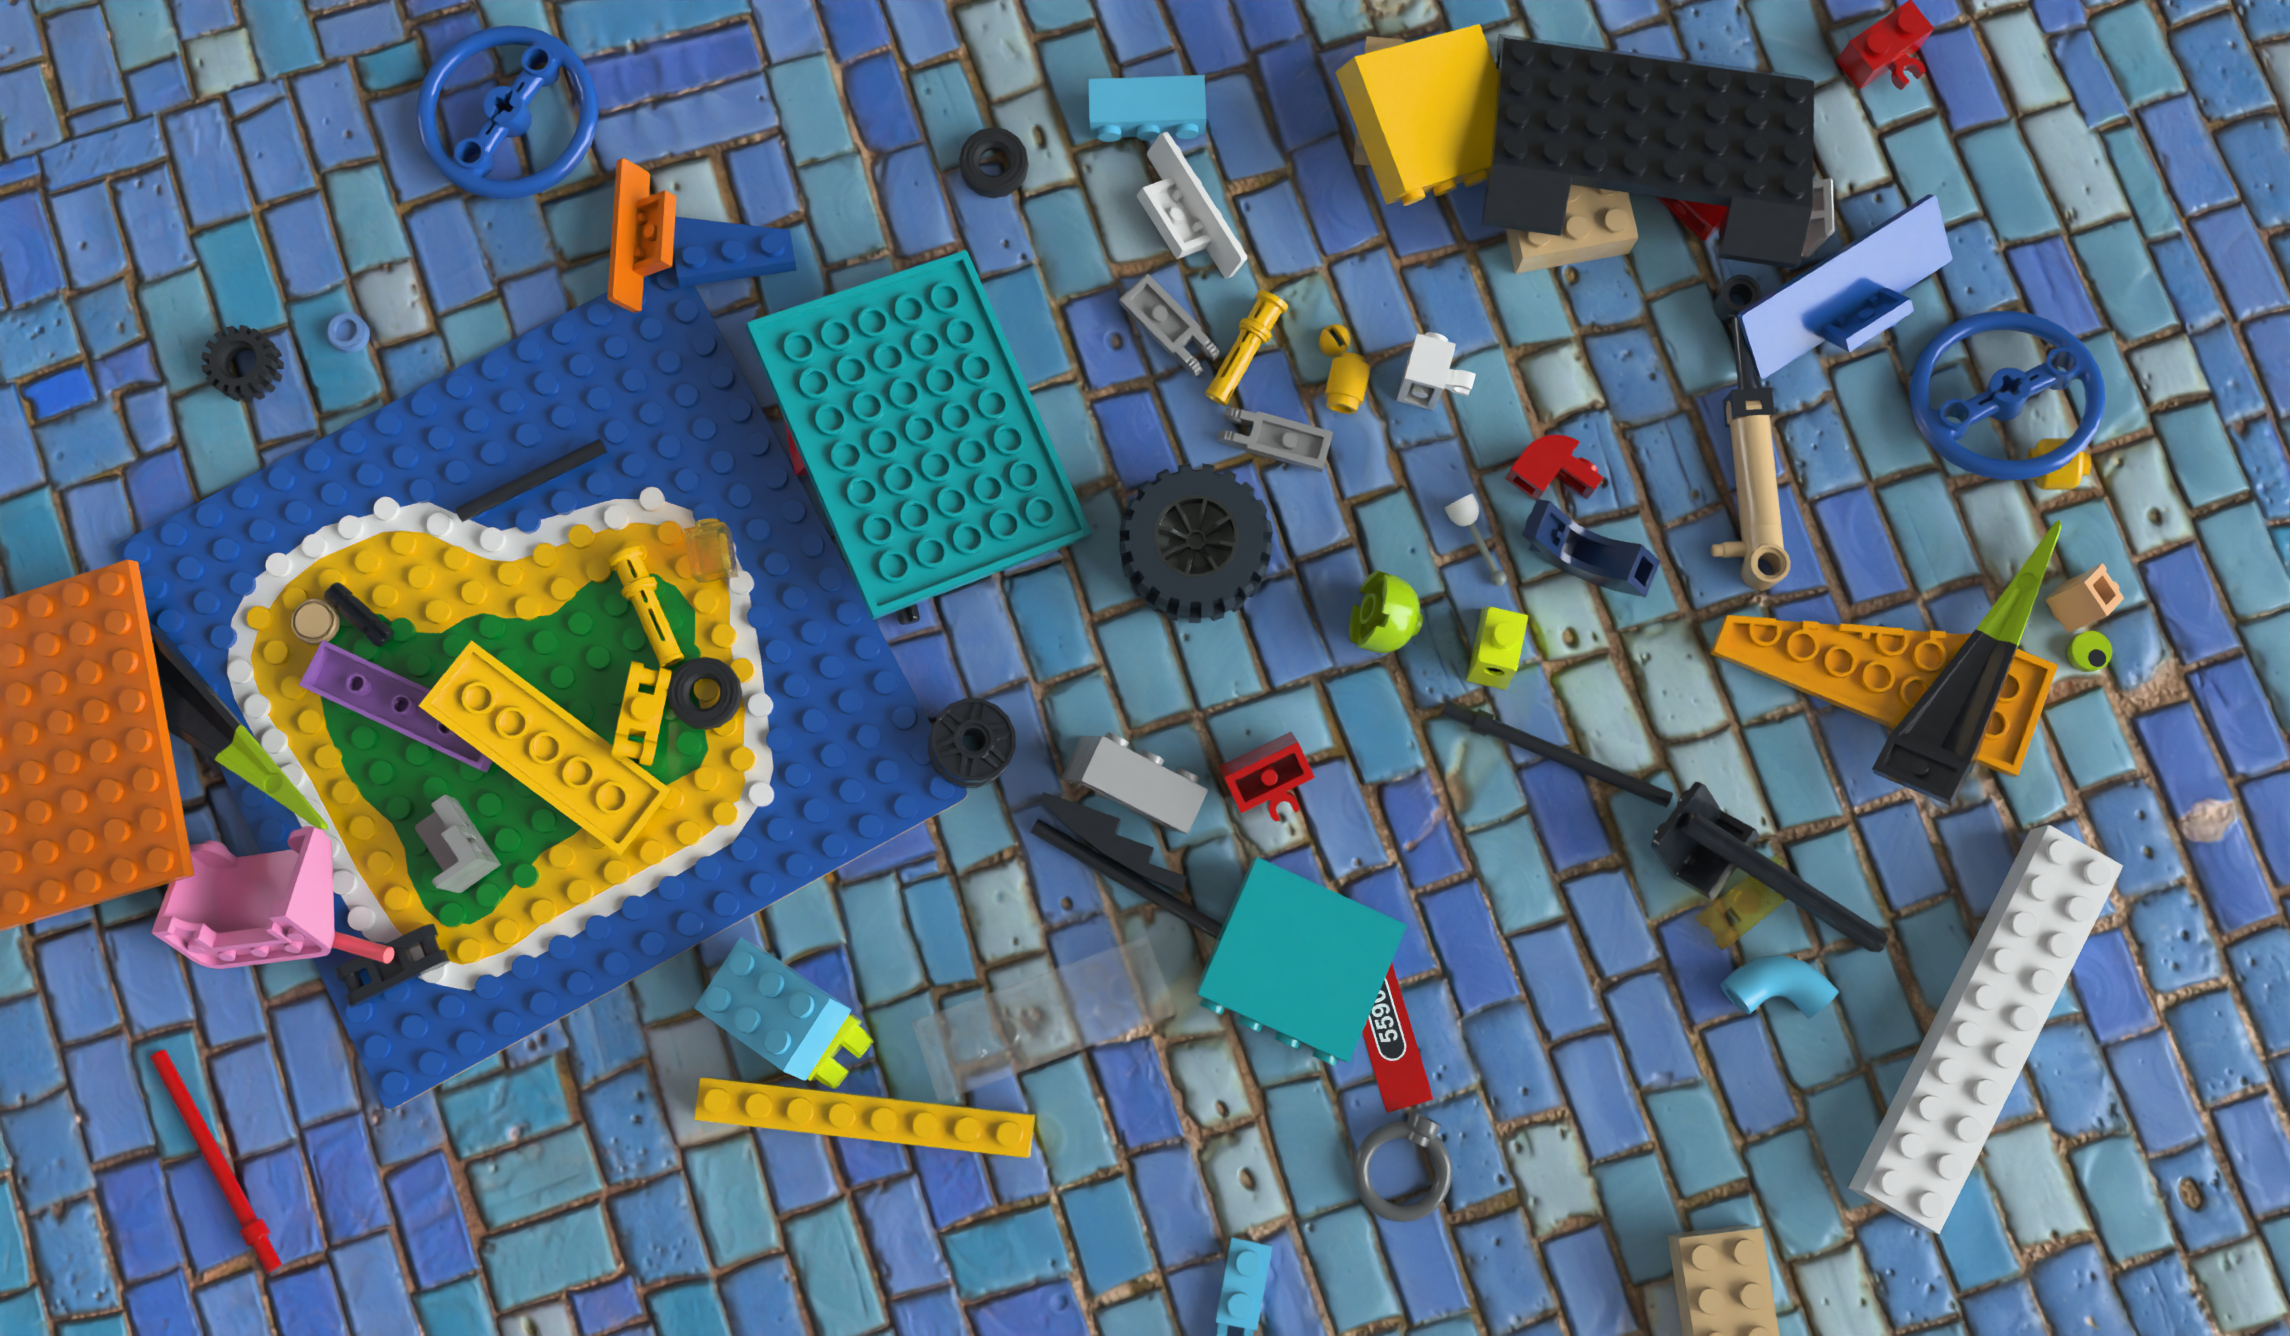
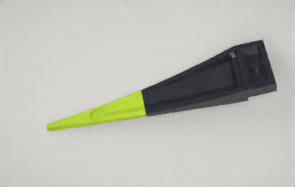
(210, 726)
(1946, 727)

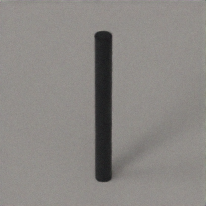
(531, 480)

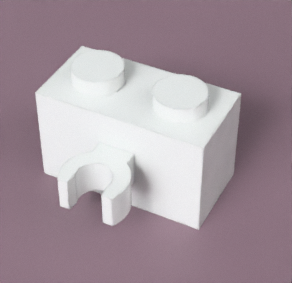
(1429, 372)

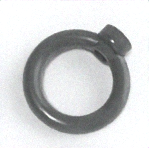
(1422, 1132)

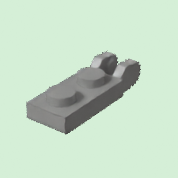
(1167, 322)
(1278, 438)

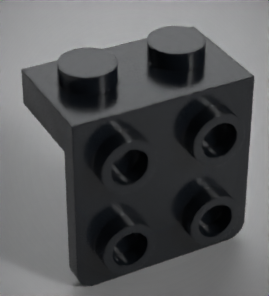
(1688, 859)

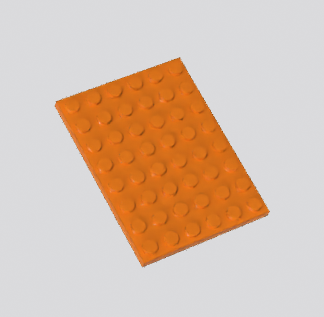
(83, 750)

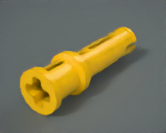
(1253, 332)
(644, 586)

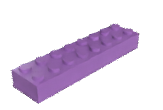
(384, 699)

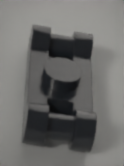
(397, 972)

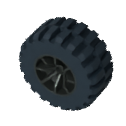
(1195, 543)

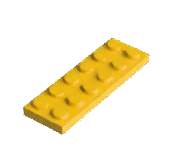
(544, 747)

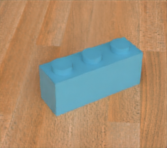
(1147, 107)

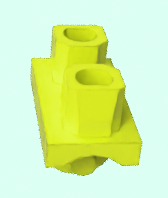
(854, 1040)

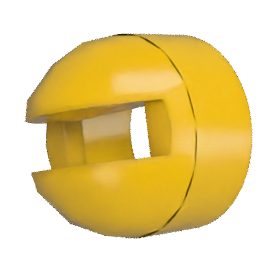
(1329, 345)

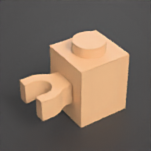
(2084, 598)

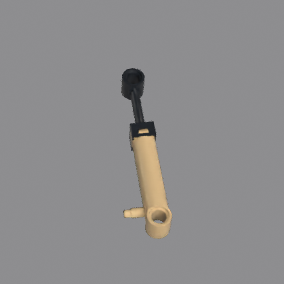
(1748, 416)

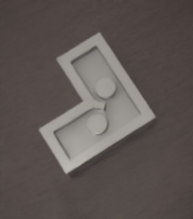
(455, 846)

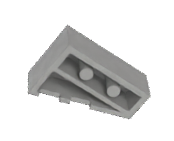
(1136, 781)

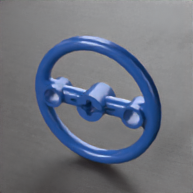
(507, 112)
(2007, 395)

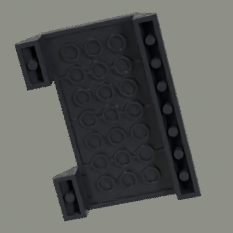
(1652, 131)

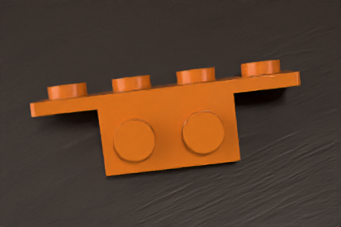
(640, 235)

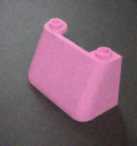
(253, 905)

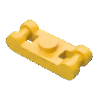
(641, 713)

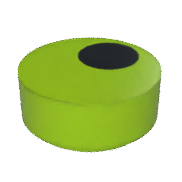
(2089, 651)

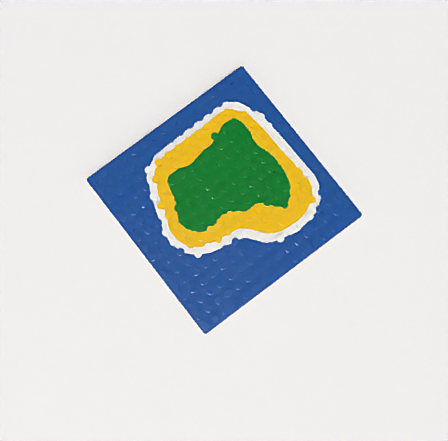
(780, 795)

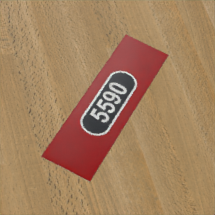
(1395, 1049)

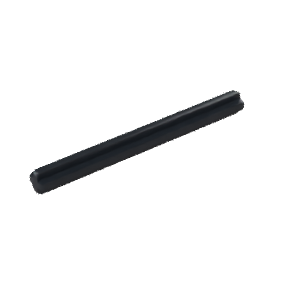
(1784, 882)

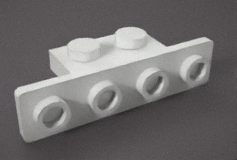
(1185, 210)

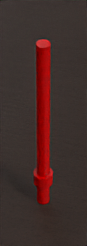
(253, 1230)

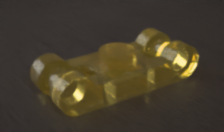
(1748, 903)

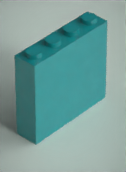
(1299, 961)

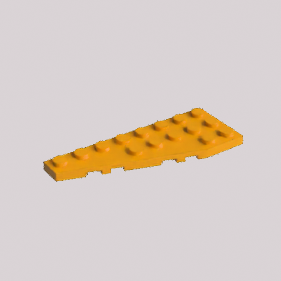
(1884, 674)

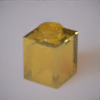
(710, 551)

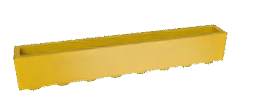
(864, 1117)

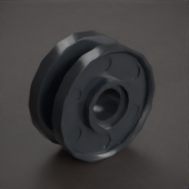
(976, 719)

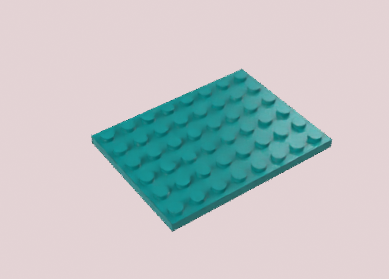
(918, 432)

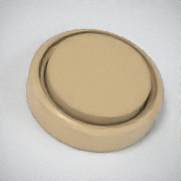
(315, 621)

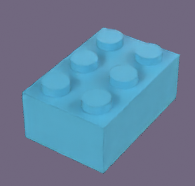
(772, 1009)

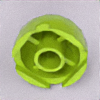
(1386, 615)

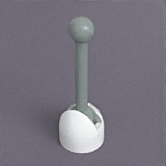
(1465, 513)

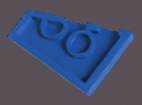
(728, 251)

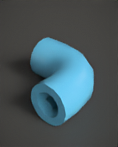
(1778, 977)

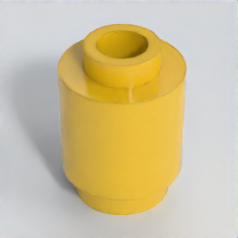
(1347, 383)

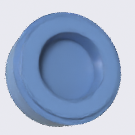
(348, 332)

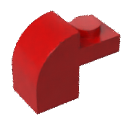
(1552, 458)

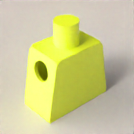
(1497, 646)

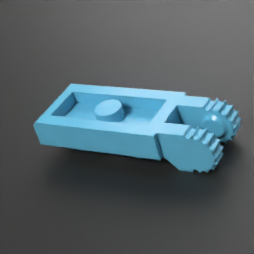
(1243, 1286)

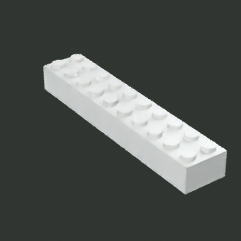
(1985, 1028)

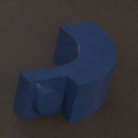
(1588, 555)

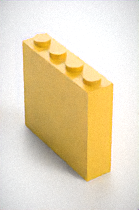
(1425, 112)

